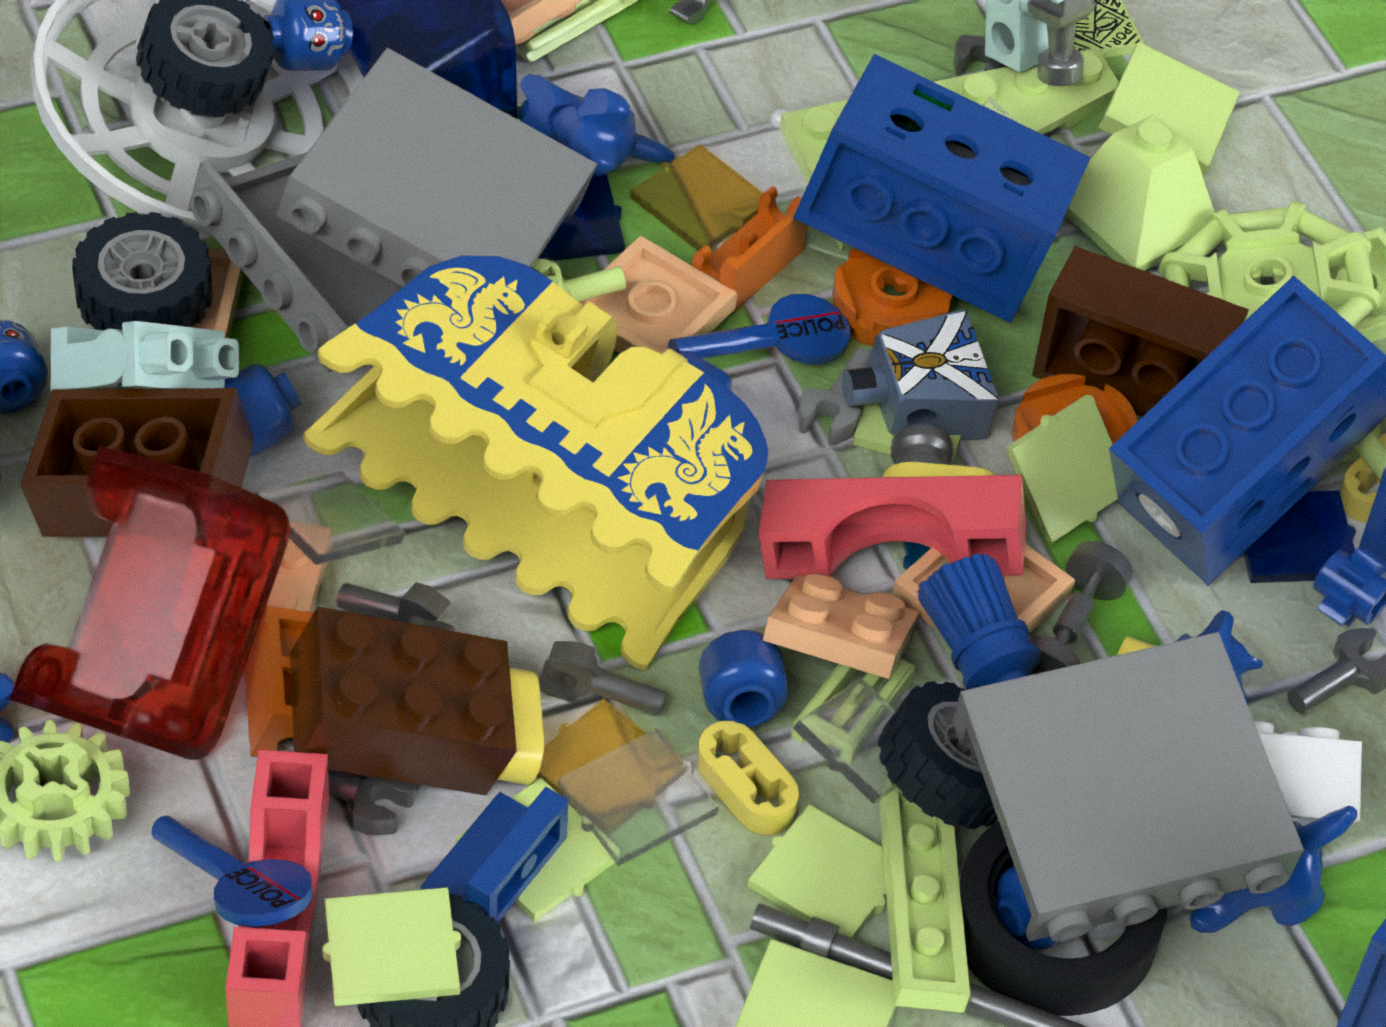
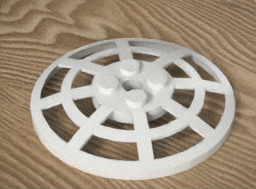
(175, 134)

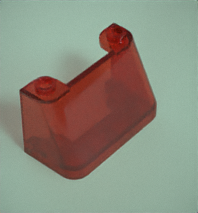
(165, 607)

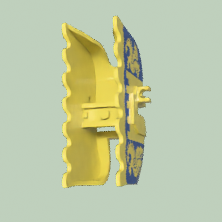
(508, 416)

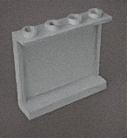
(430, 176)
(298, 275)
(1130, 786)

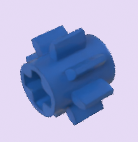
(1352, 587)

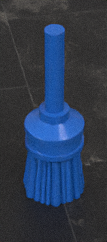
(979, 621)

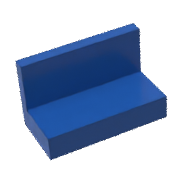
(503, 851)

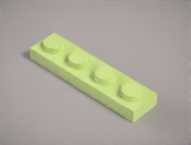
(923, 908)

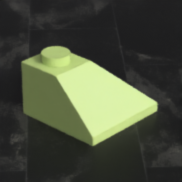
(1141, 195)

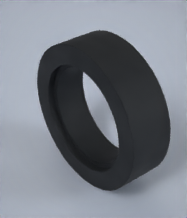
(1034, 978)

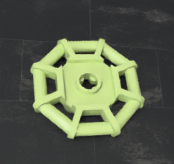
(1270, 245)

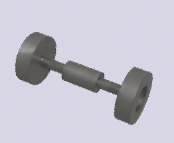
(1098, 573)

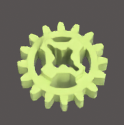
(55, 790)

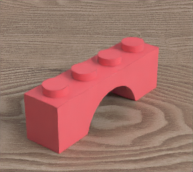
(822, 522)
(286, 823)

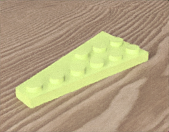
(1018, 93)

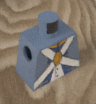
(928, 377)

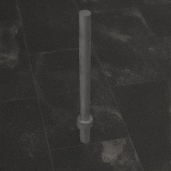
(825, 940)

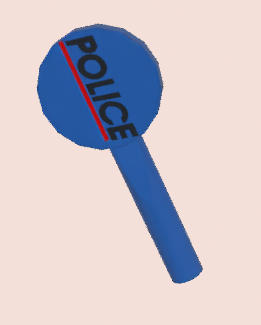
(797, 324)
(246, 893)

